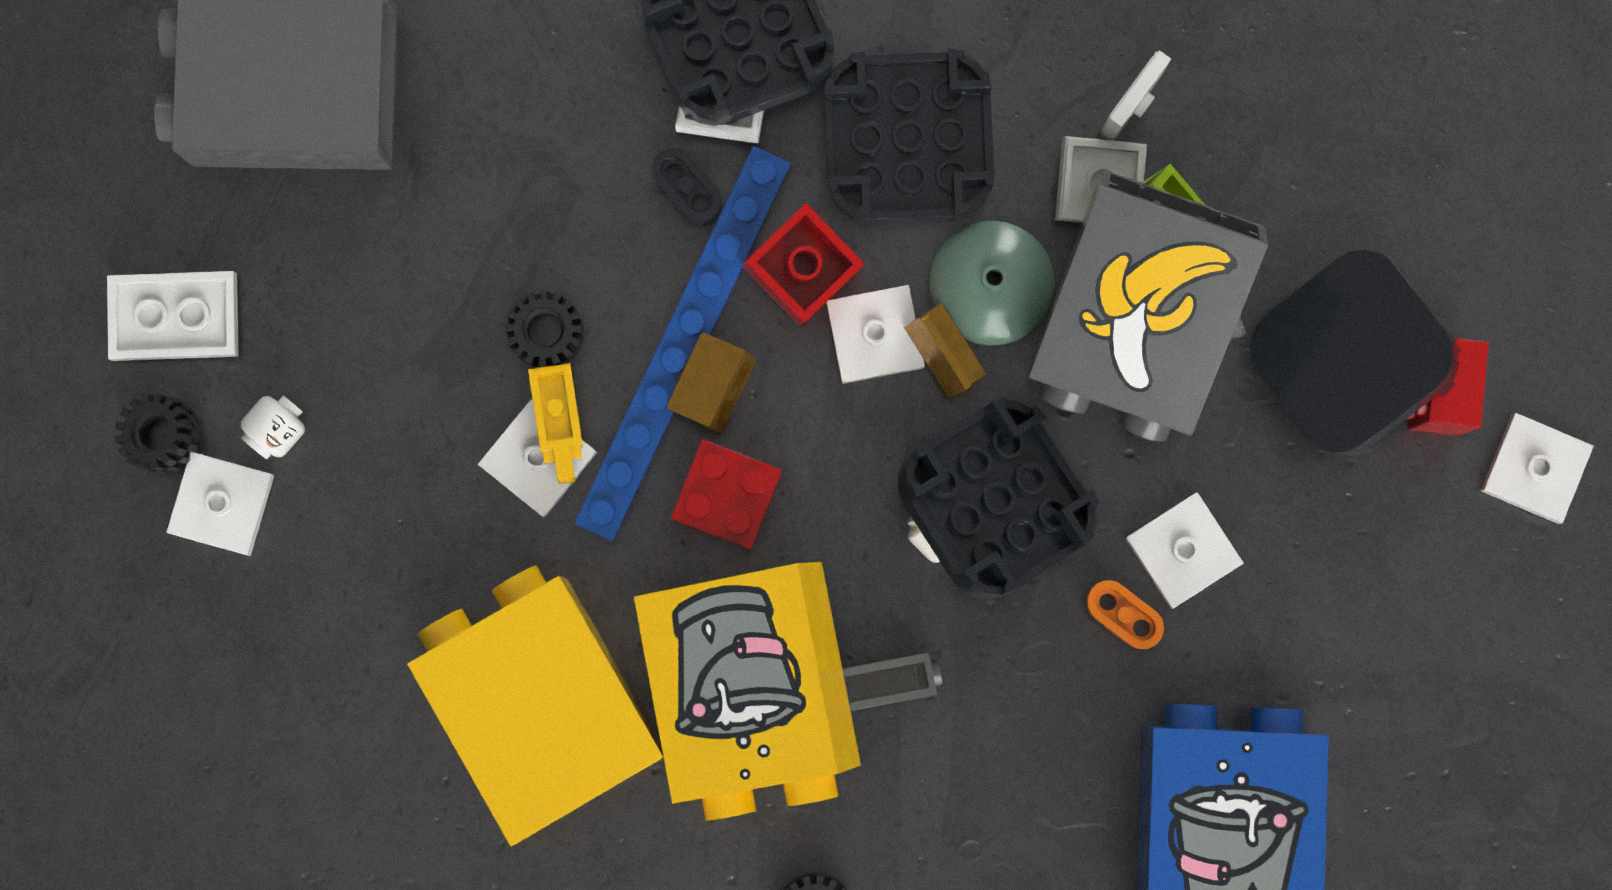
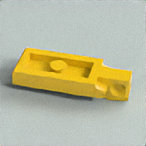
(556, 418)

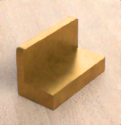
(945, 351)
(712, 383)

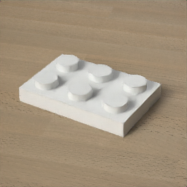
(172, 316)

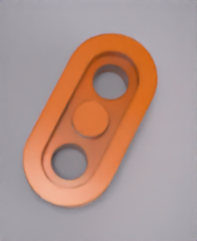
(1124, 614)

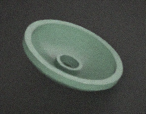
(988, 312)

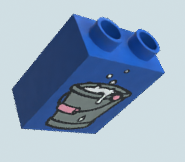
(1232, 803)

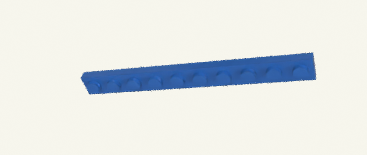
(695, 314)

